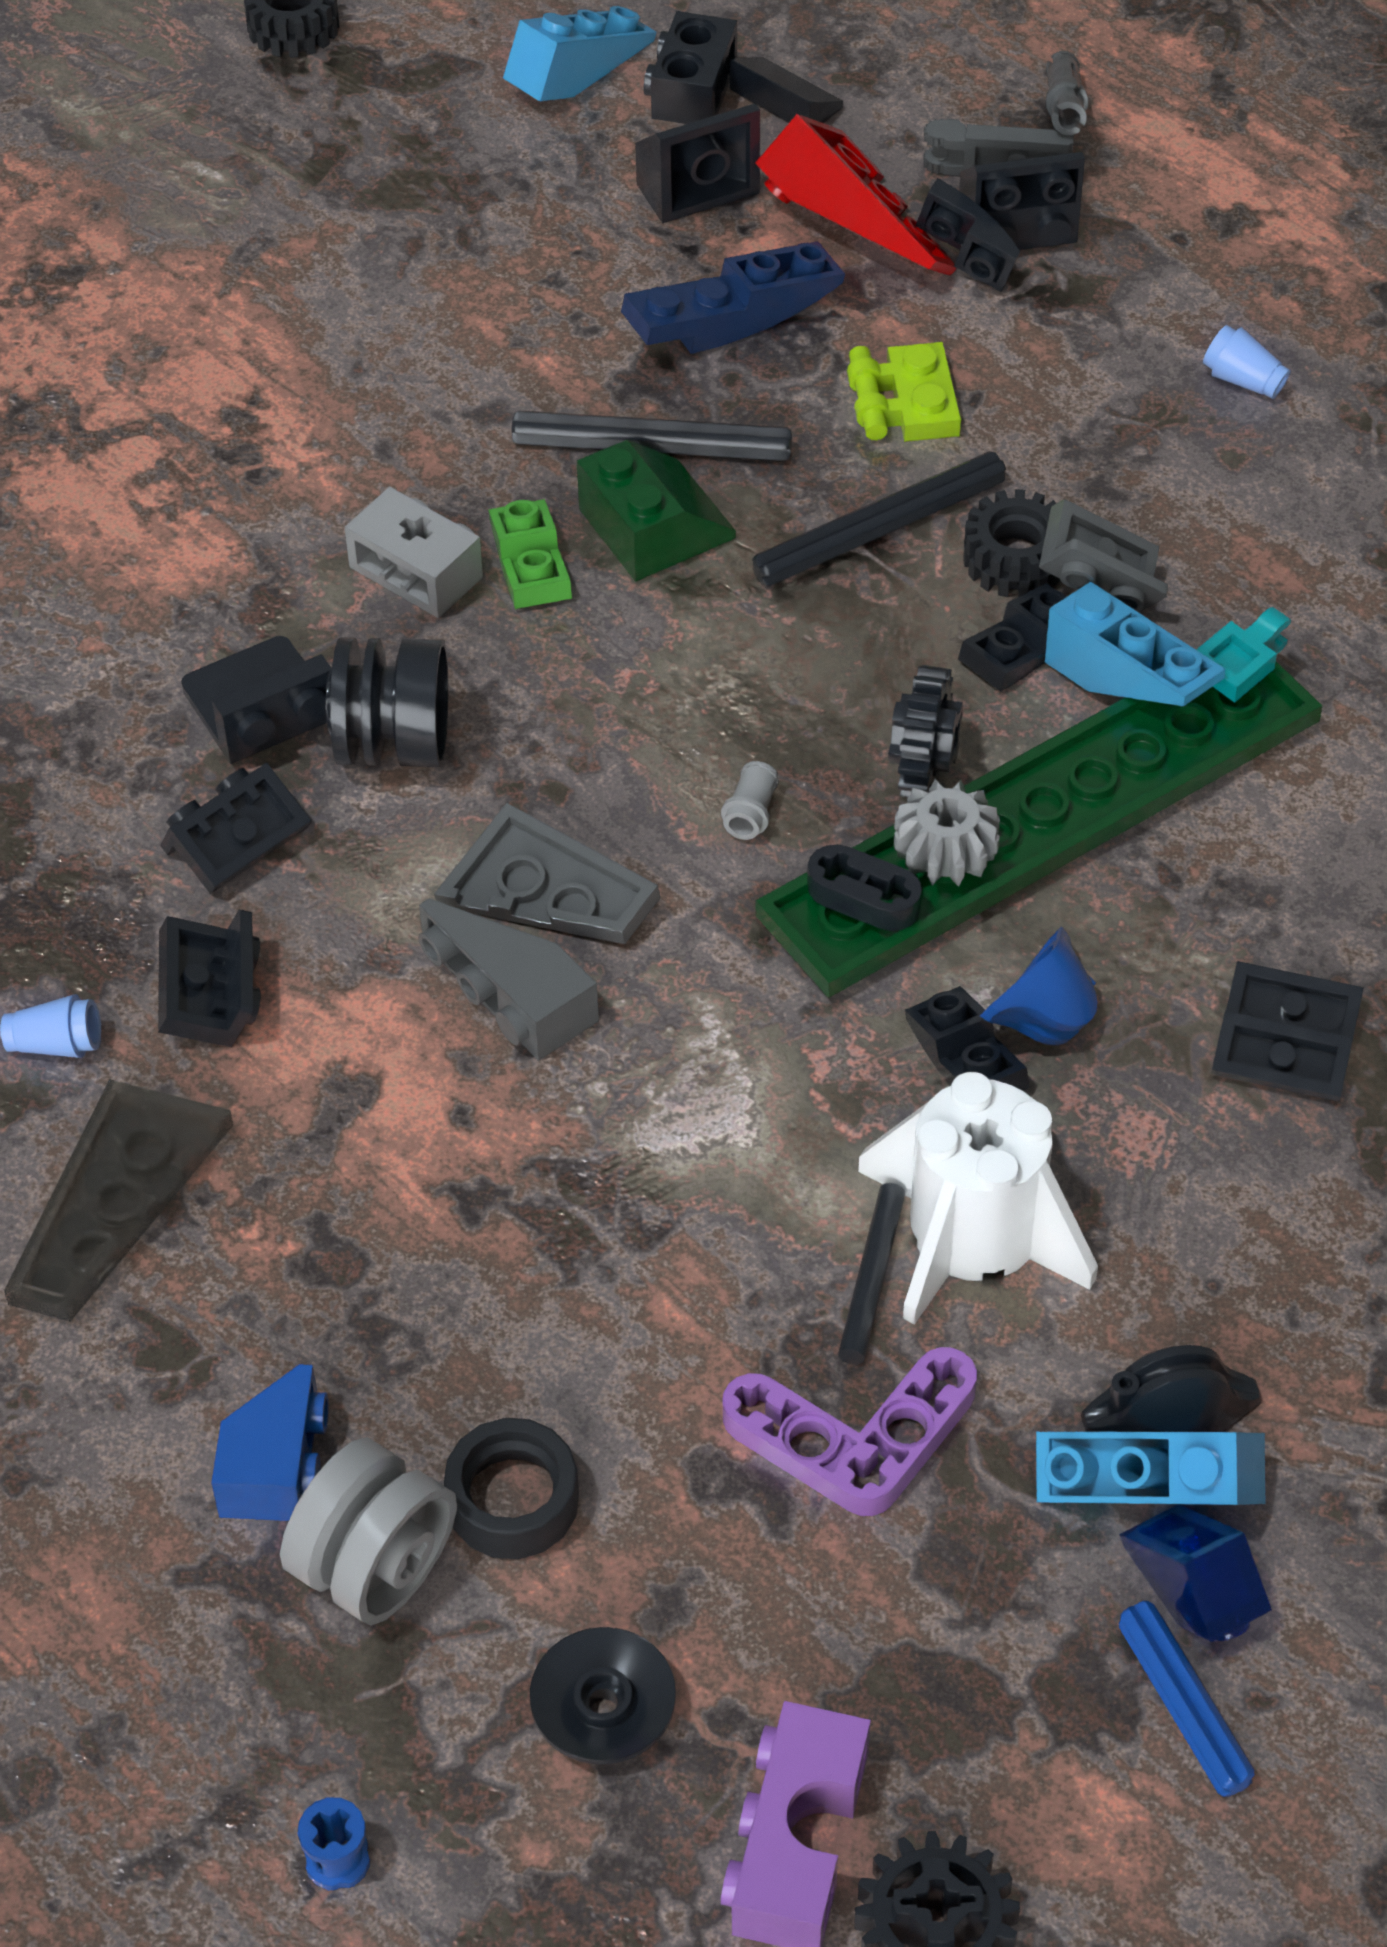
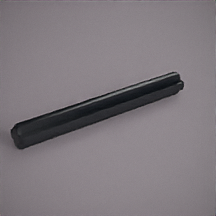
(661, 435)
(878, 518)

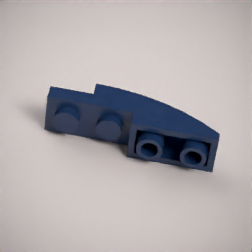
(746, 299)

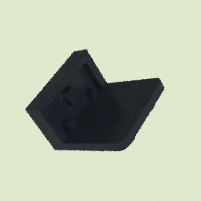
(259, 697)

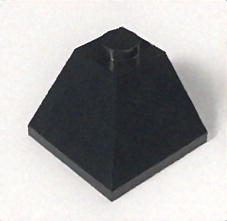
(700, 164)

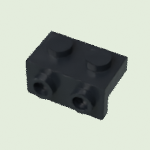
(207, 979)

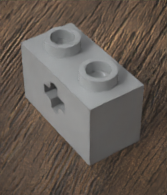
(414, 551)

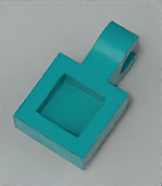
(1246, 653)

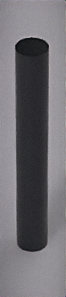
(871, 1274)

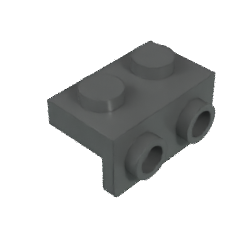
(1091, 549)

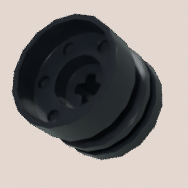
(389, 702)

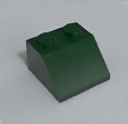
(648, 508)

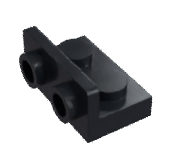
(236, 827)

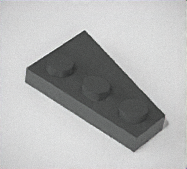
(548, 881)

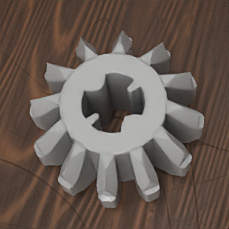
(946, 832)

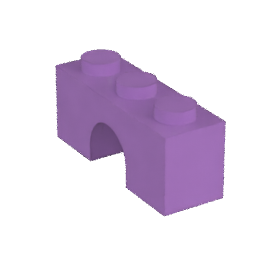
(811, 1767)

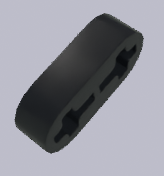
(864, 887)

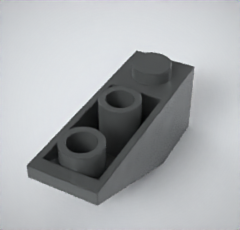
(519, 977)

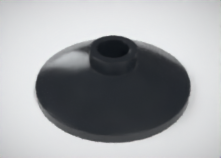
(598, 1667)

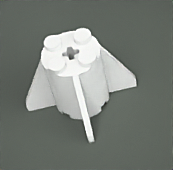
(979, 1188)

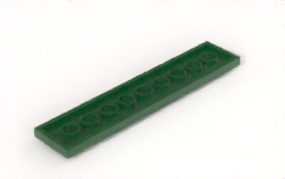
(1050, 812)

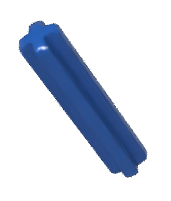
(1186, 1699)

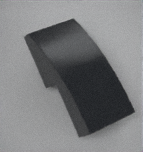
(984, 245)
(1015, 644)
(962, 1040)

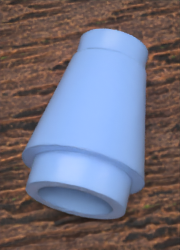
(1245, 362)
(54, 1028)

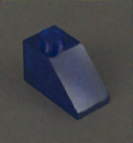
(1199, 1572)

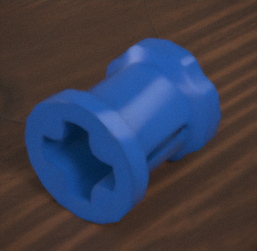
(332, 1823)

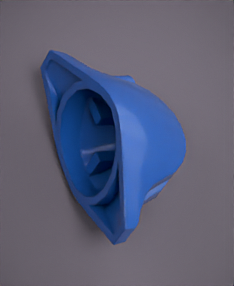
(1050, 996)

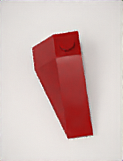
(836, 180)

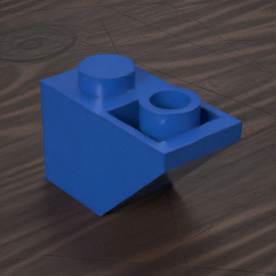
(267, 1449)

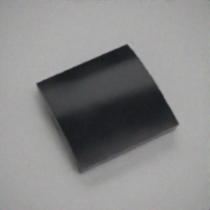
(1287, 1031)

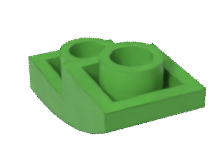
(529, 553)

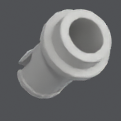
(746, 812)

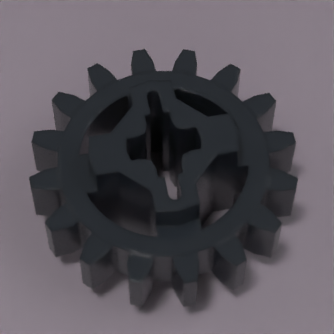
(925, 730)
(965, 1909)

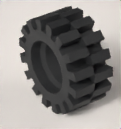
(291, 24)
(1007, 520)

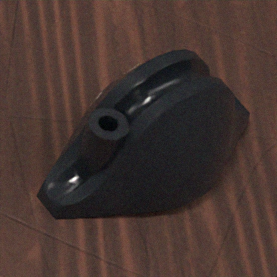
(1173, 1392)

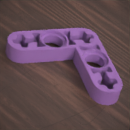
(848, 1450)

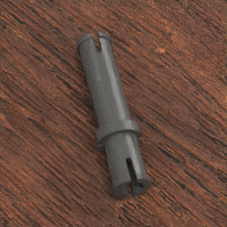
(1066, 93)

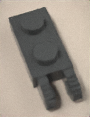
(986, 145)

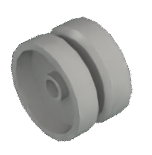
(368, 1530)

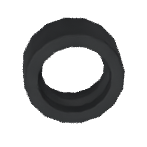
(514, 1441)

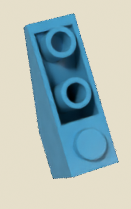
(569, 53)
(1122, 652)
(1151, 1467)

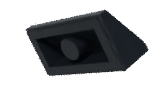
(780, 90)

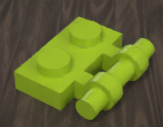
(921, 388)

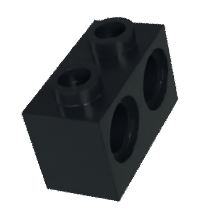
(691, 68)

